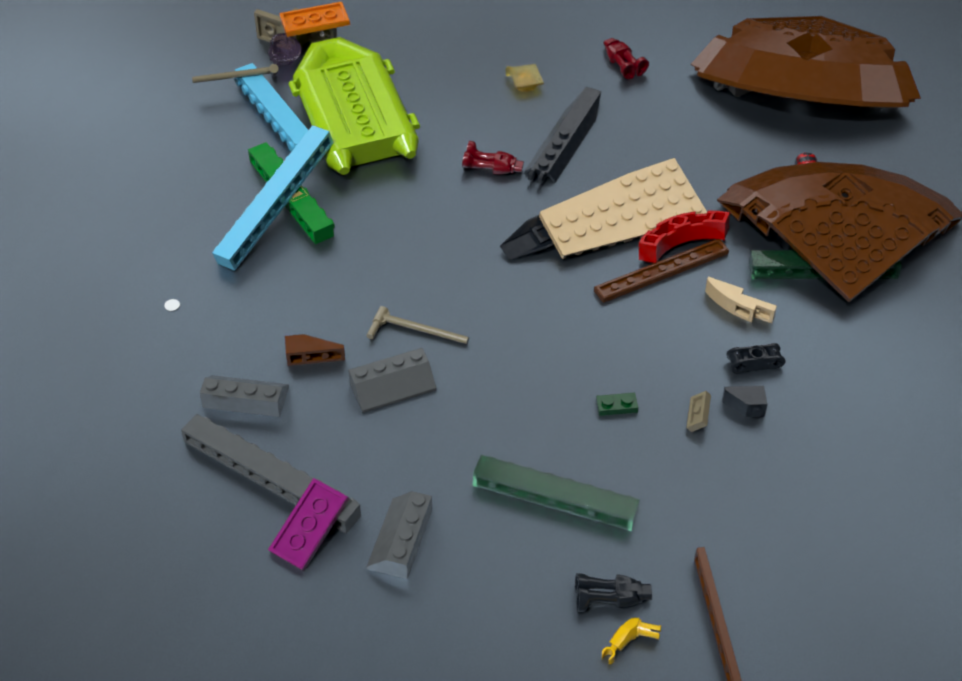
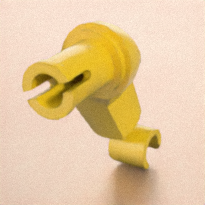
(629, 631)

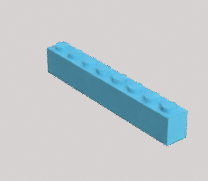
(272, 107)

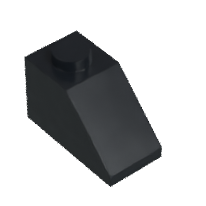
(746, 400)

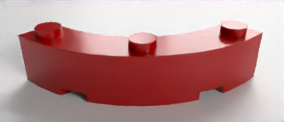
(682, 229)

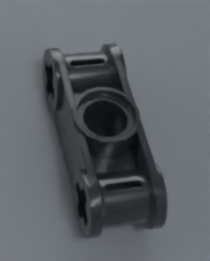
(755, 358)

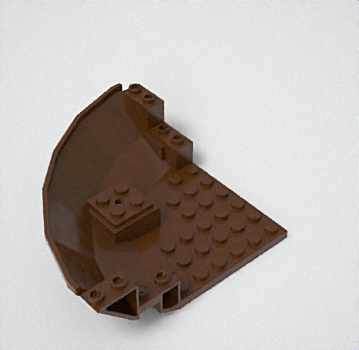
(810, 62)
(842, 237)

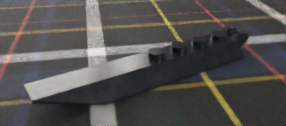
(565, 137)
(527, 239)

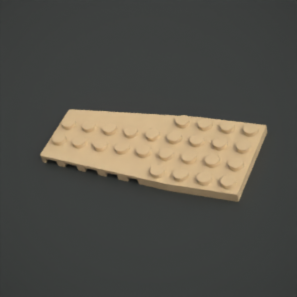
(620, 209)

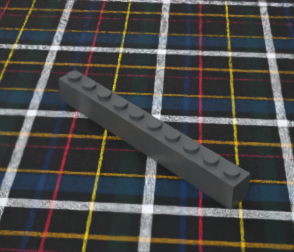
(258, 465)

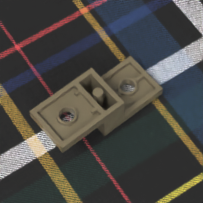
(269, 25)

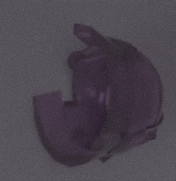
(284, 49)

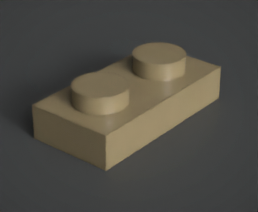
(698, 411)

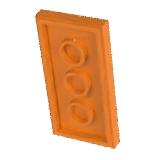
(314, 19)

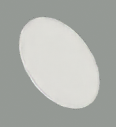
(172, 305)

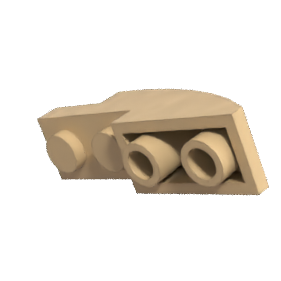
(734, 301)

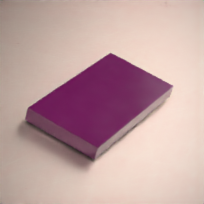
(308, 524)

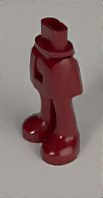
(618, 52)
(498, 162)

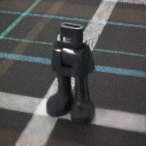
(625, 591)

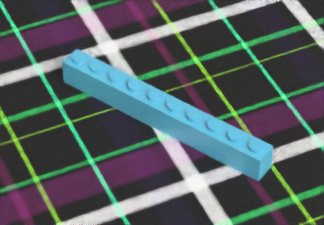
(272, 198)

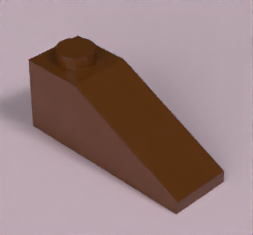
(308, 350)

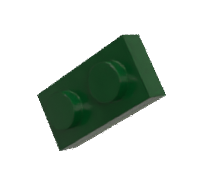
(617, 404)

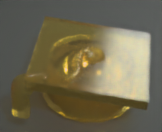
(525, 77)

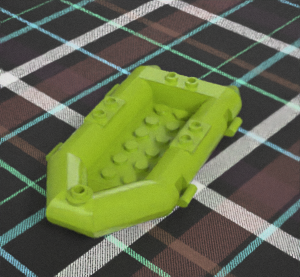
(356, 101)

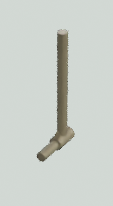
(273, 70)
(383, 316)

